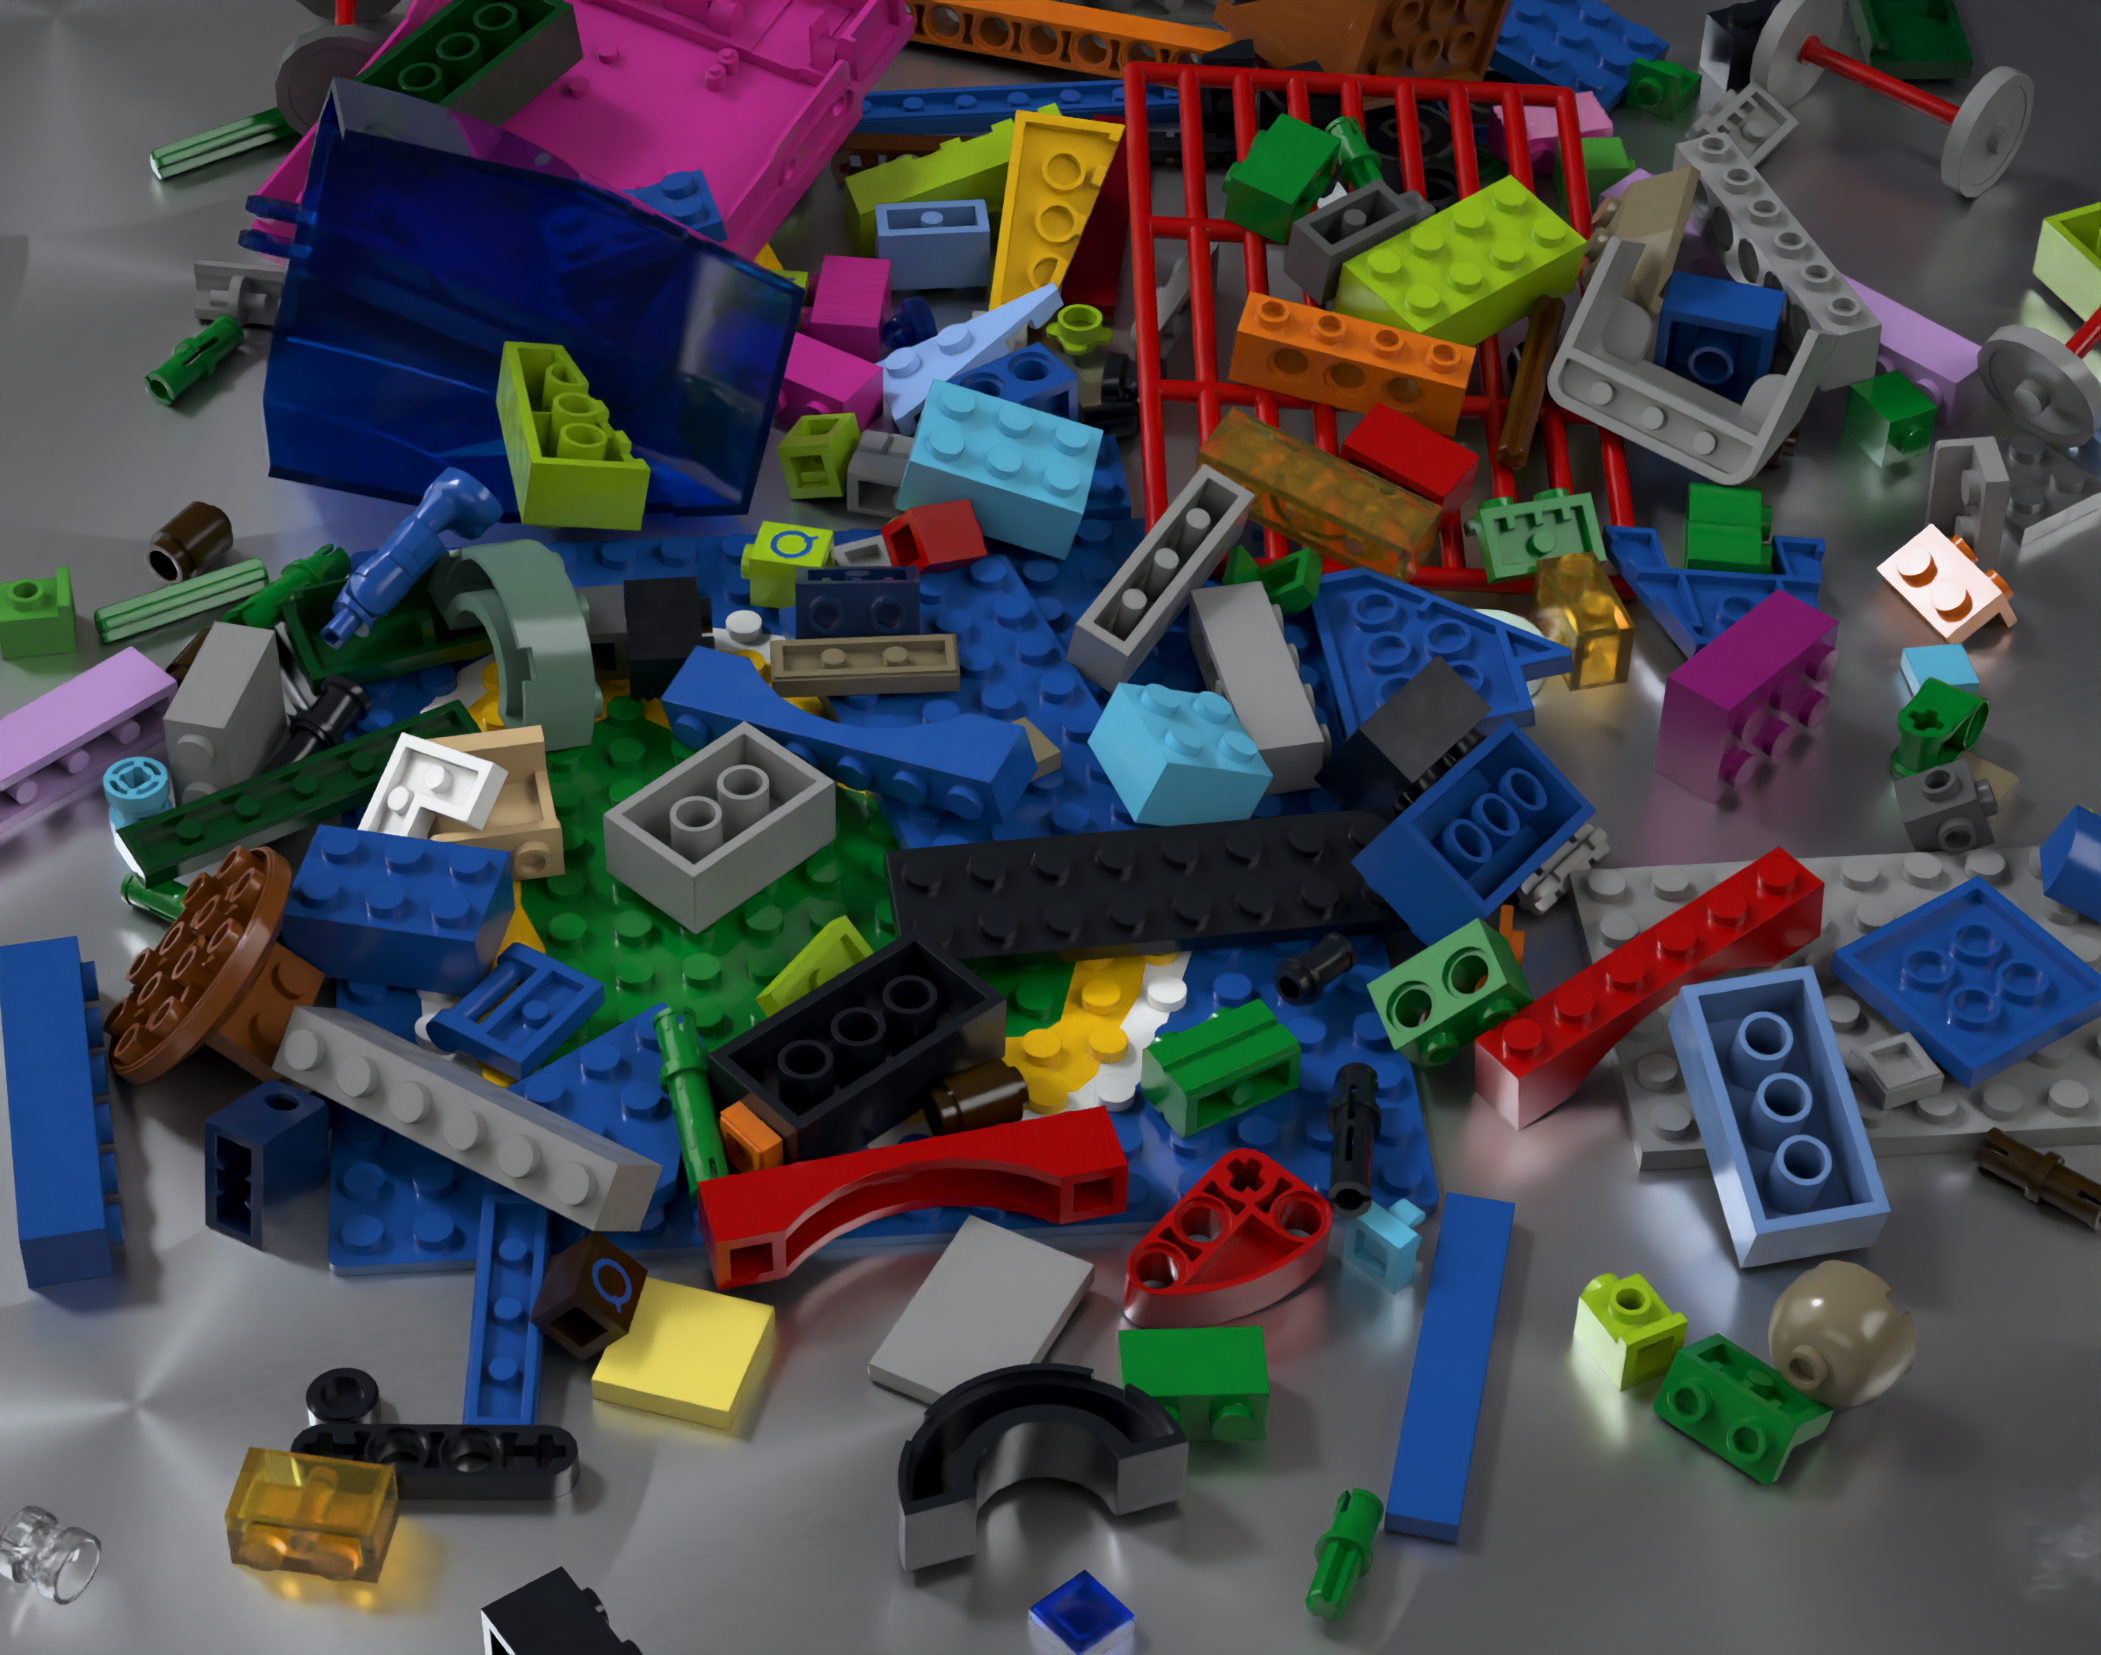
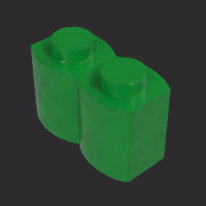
(1726, 529)

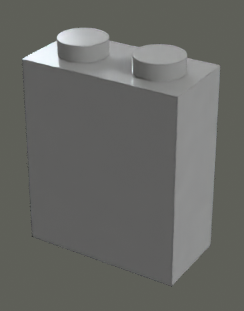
(225, 712)

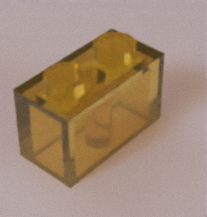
(1582, 611)
(312, 1515)

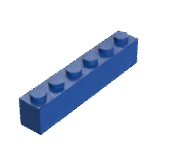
(55, 1113)

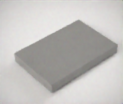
(981, 1309)

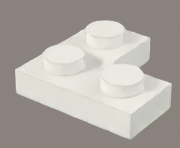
(429, 782)

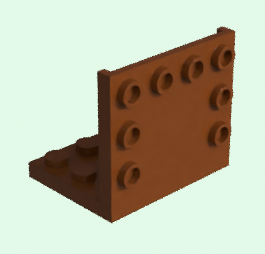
(1372, 36)

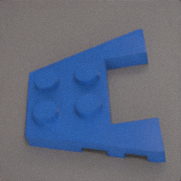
(1705, 603)

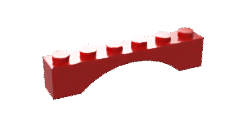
(1556, 1041)
(1046, 1167)

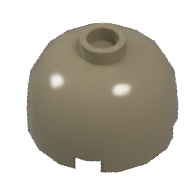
(1840, 1336)

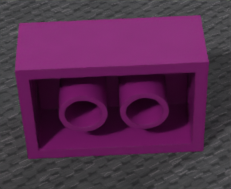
(1746, 696)

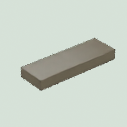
(865, 665)

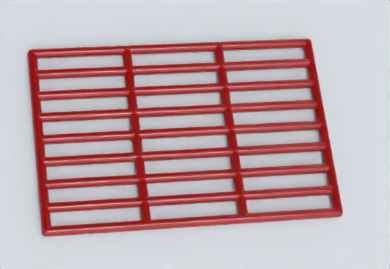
(1200, 231)

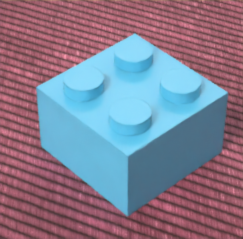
(1178, 756)

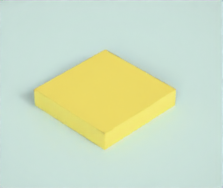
(686, 1354)

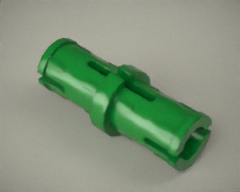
(177, 372)

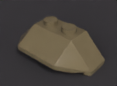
(1652, 213)

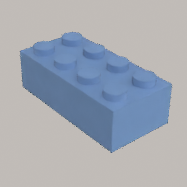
(1777, 1117)

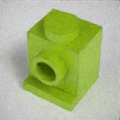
(818, 455)
(1620, 1319)

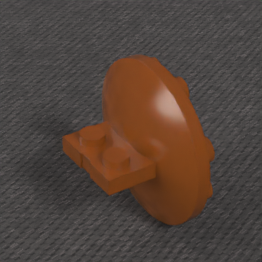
(216, 976)

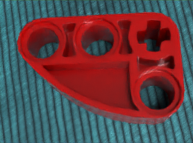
(1252, 1259)

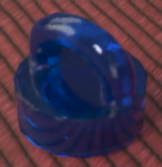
(915, 322)

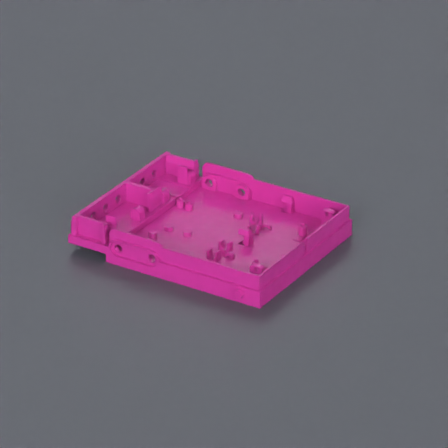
(690, 85)

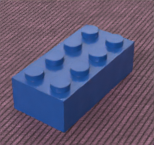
(1473, 835)

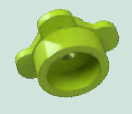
(1079, 329)

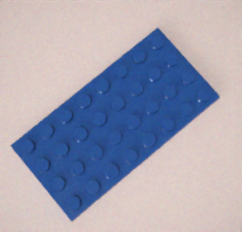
(1007, 672)

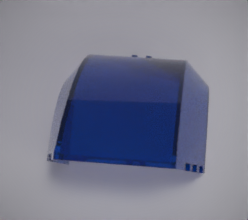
(447, 237)

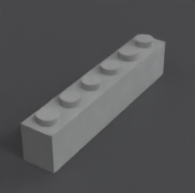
(468, 1119)

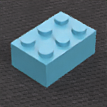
(1013, 462)

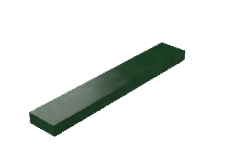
(275, 801)

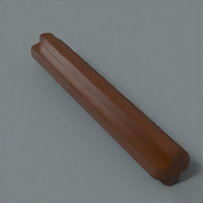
(1530, 382)

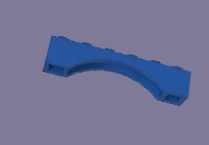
(952, 764)

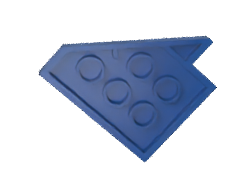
(1387, 631)

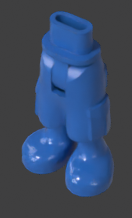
(450, 503)

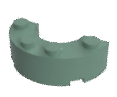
(535, 633)

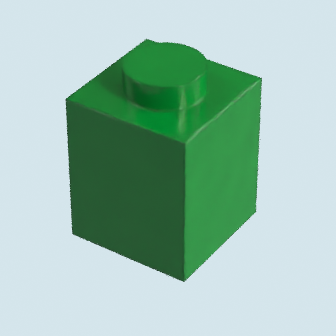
(1889, 418)

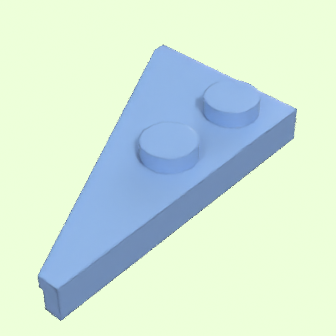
(958, 350)

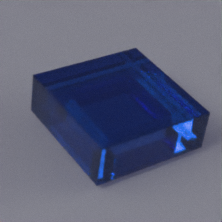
(1081, 1617)

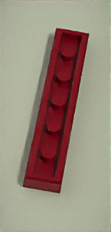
(1100, 255)

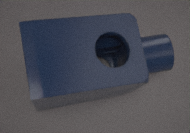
(265, 1159)

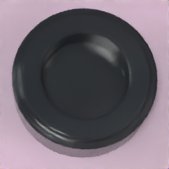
(343, 1397)

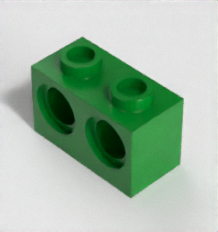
(1446, 981)

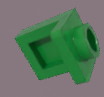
(1287, 581)

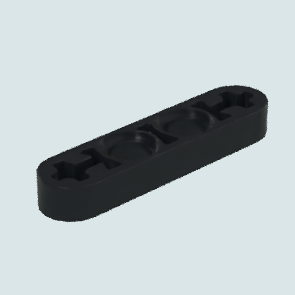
(442, 1444)

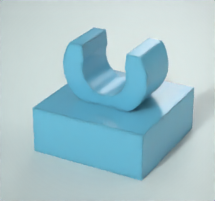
(1385, 1244)

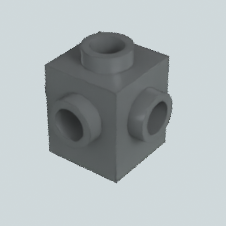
(1947, 808)

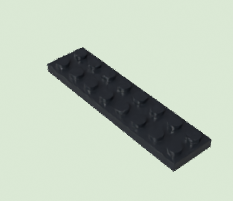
(1142, 890)

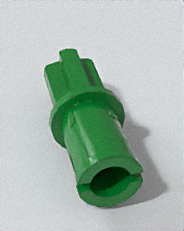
(1356, 159)
(1344, 1553)

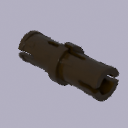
(2041, 1176)

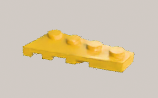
(1048, 199)

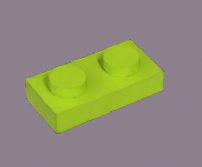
(826, 956)

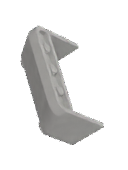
(1609, 383)

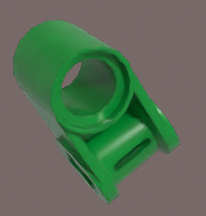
(1937, 727)

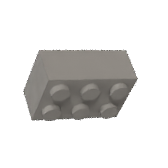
(720, 827)

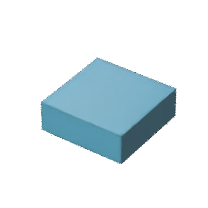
(1941, 662)

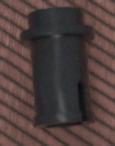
(1303, 977)

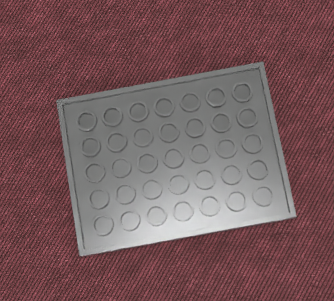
(2037, 1101)

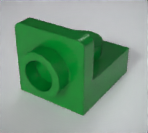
(1661, 87)

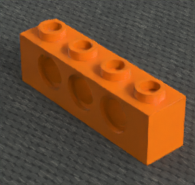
(1350, 362)

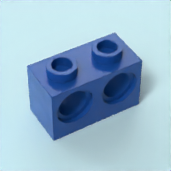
(1029, 379)

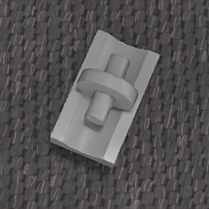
(237, 290)

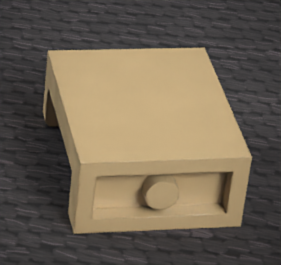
(524, 810)

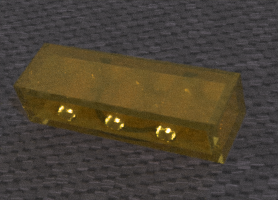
(1323, 498)

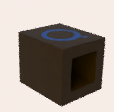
(589, 1296)

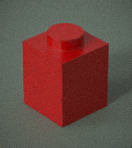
(935, 537)

